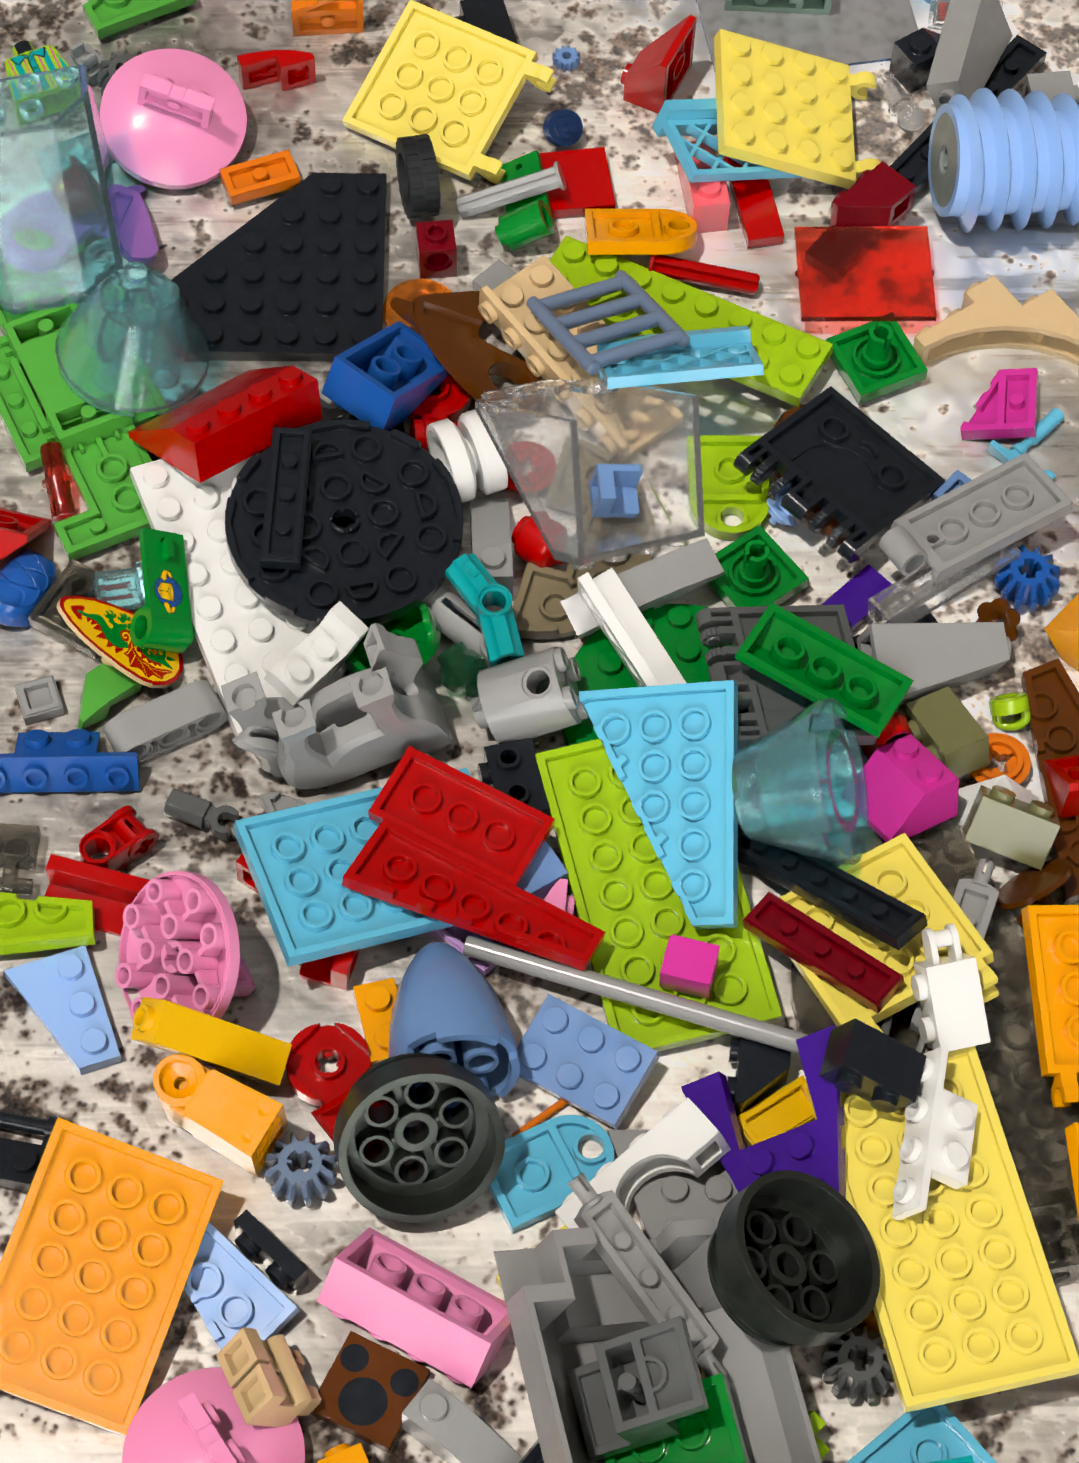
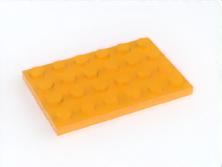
(97, 1273)

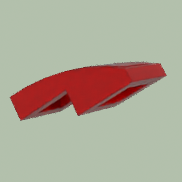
(287, 67)

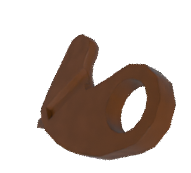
(451, 332)

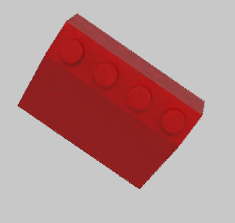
(231, 420)

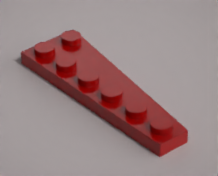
(448, 888)

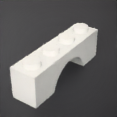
(678, 1143)

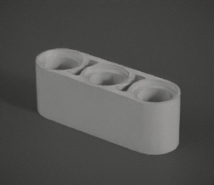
(167, 721)

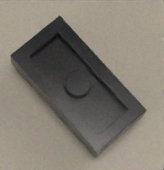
(281, 1264)

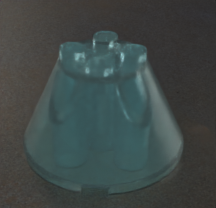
(133, 345)

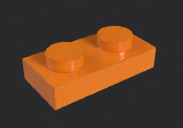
(259, 177)

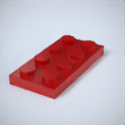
(462, 815)

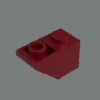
(875, 200)

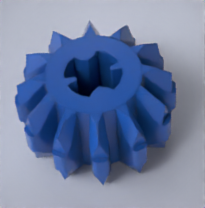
(1028, 579)

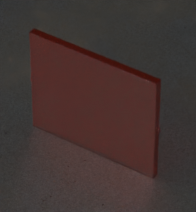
(864, 273)

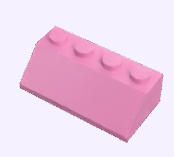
(417, 1306)

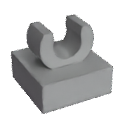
(85, 54)

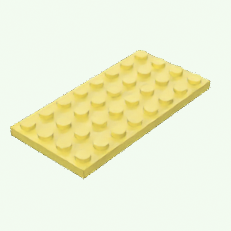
(966, 1280)

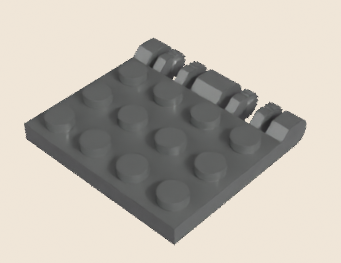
(765, 699)

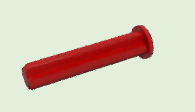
(705, 274)

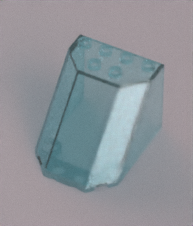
(54, 192)

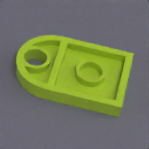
(728, 490)

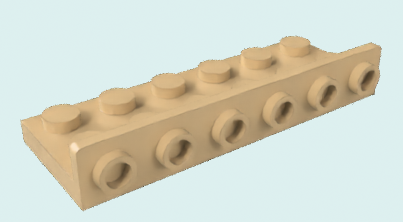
(523, 331)

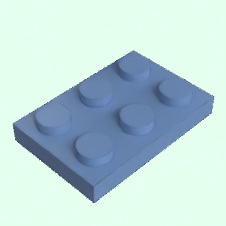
(584, 1061)

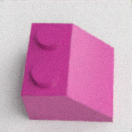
(908, 789)

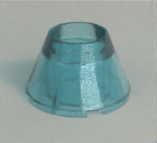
(804, 786)

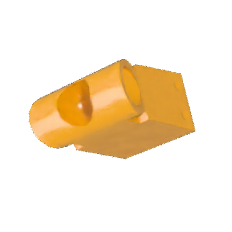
(219, 1110)

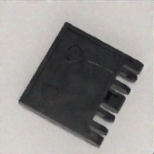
(844, 467)

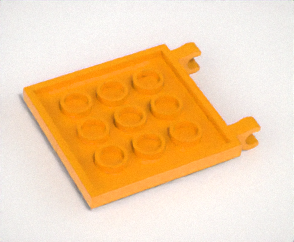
(1053, 969)

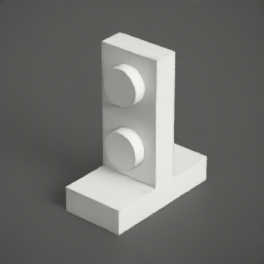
(317, 654)

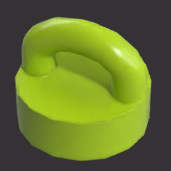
(1007, 705)

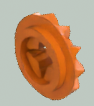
(1005, 748)

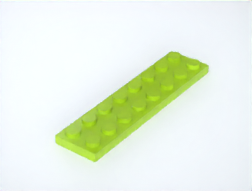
(788, 355)

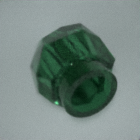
(460, 670)

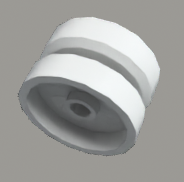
(468, 455)

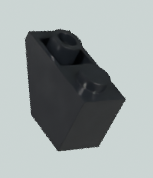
(758, 1073)

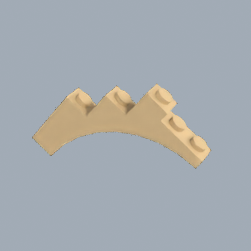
(996, 319)

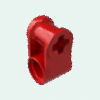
(120, 838)

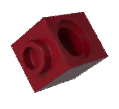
(436, 249)

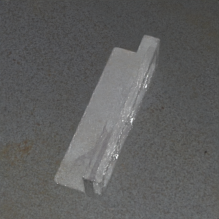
(920, 595)

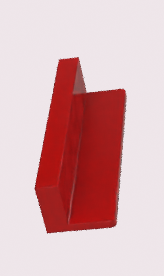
(104, 887)

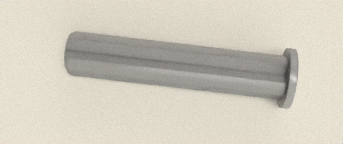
(511, 191)

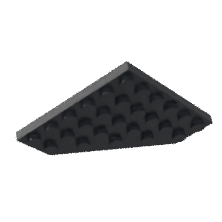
(297, 275)

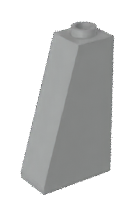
(967, 48)
(937, 652)

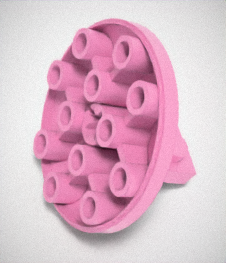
(173, 118)
(182, 945)
(201, 1422)

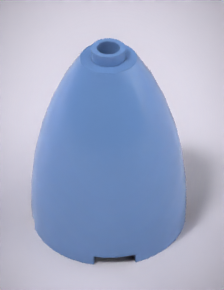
(454, 1014)

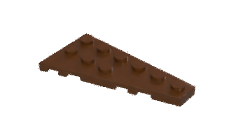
(1056, 735)

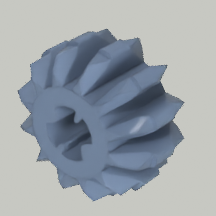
(302, 1155)

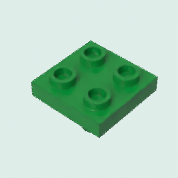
(876, 359)
(757, 572)

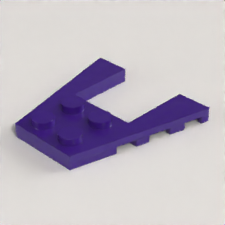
(807, 1149)

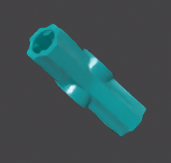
(480, 591)

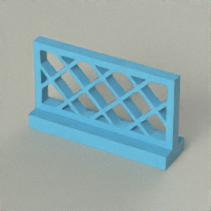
(699, 120)
(708, 356)

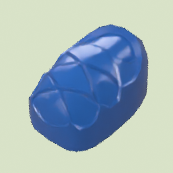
(23, 585)

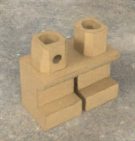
(267, 1379)

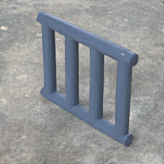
(636, 299)

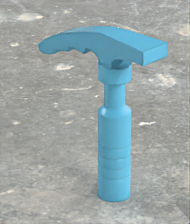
(1043, 428)

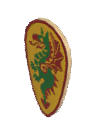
(107, 633)

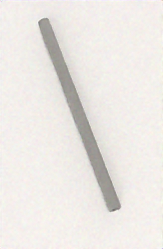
(633, 994)

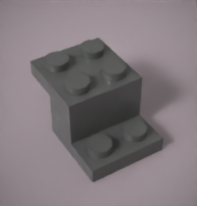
(637, 1389)

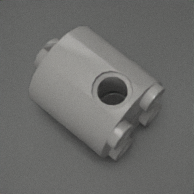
(529, 696)

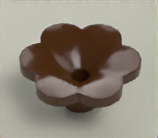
(1000, 611)

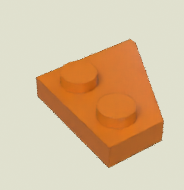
(327, 17)

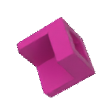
(689, 966)

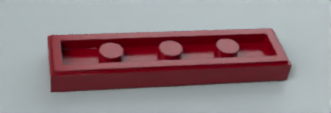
(823, 952)

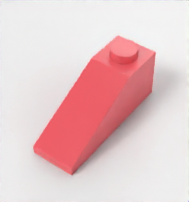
(705, 201)

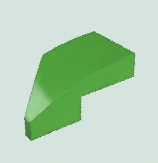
(102, 689)

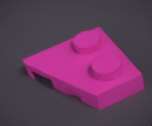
(1006, 408)

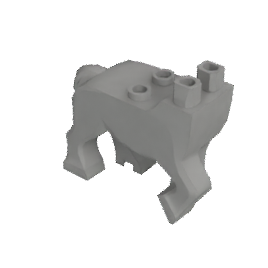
(348, 724)

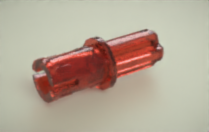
(57, 481)

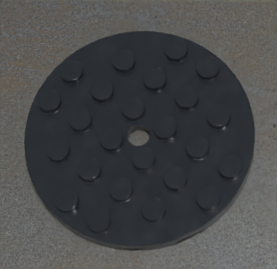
(391, 556)

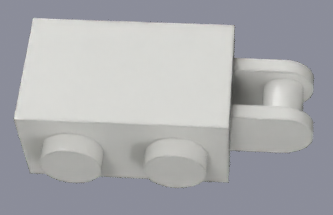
(949, 993)

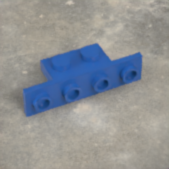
(66, 764)

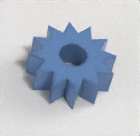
(572, 60)

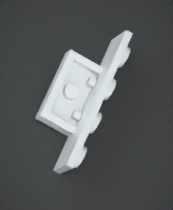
(935, 1139)

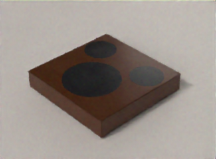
(369, 1391)

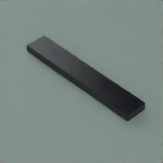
(834, 891)

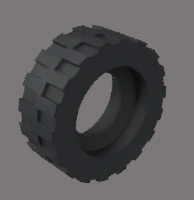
(418, 176)

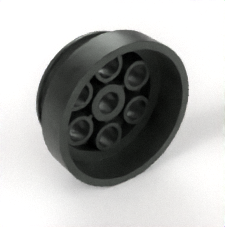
(440, 1177)
(793, 1261)

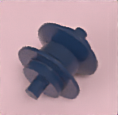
(562, 127)

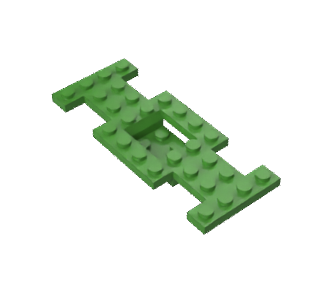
(91, 439)

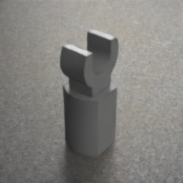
(199, 812)

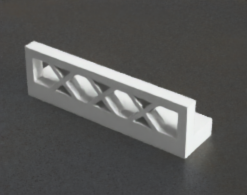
(628, 630)

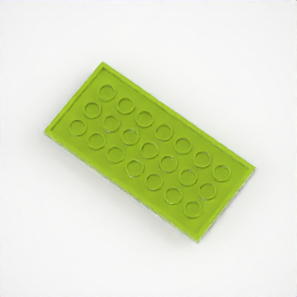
(631, 898)

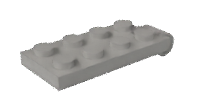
(975, 519)

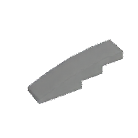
(654, 582)

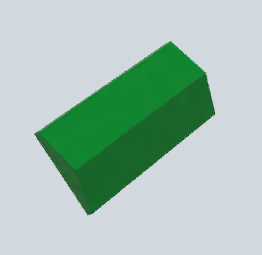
(824, 668)

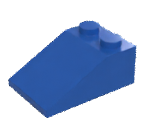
(384, 376)

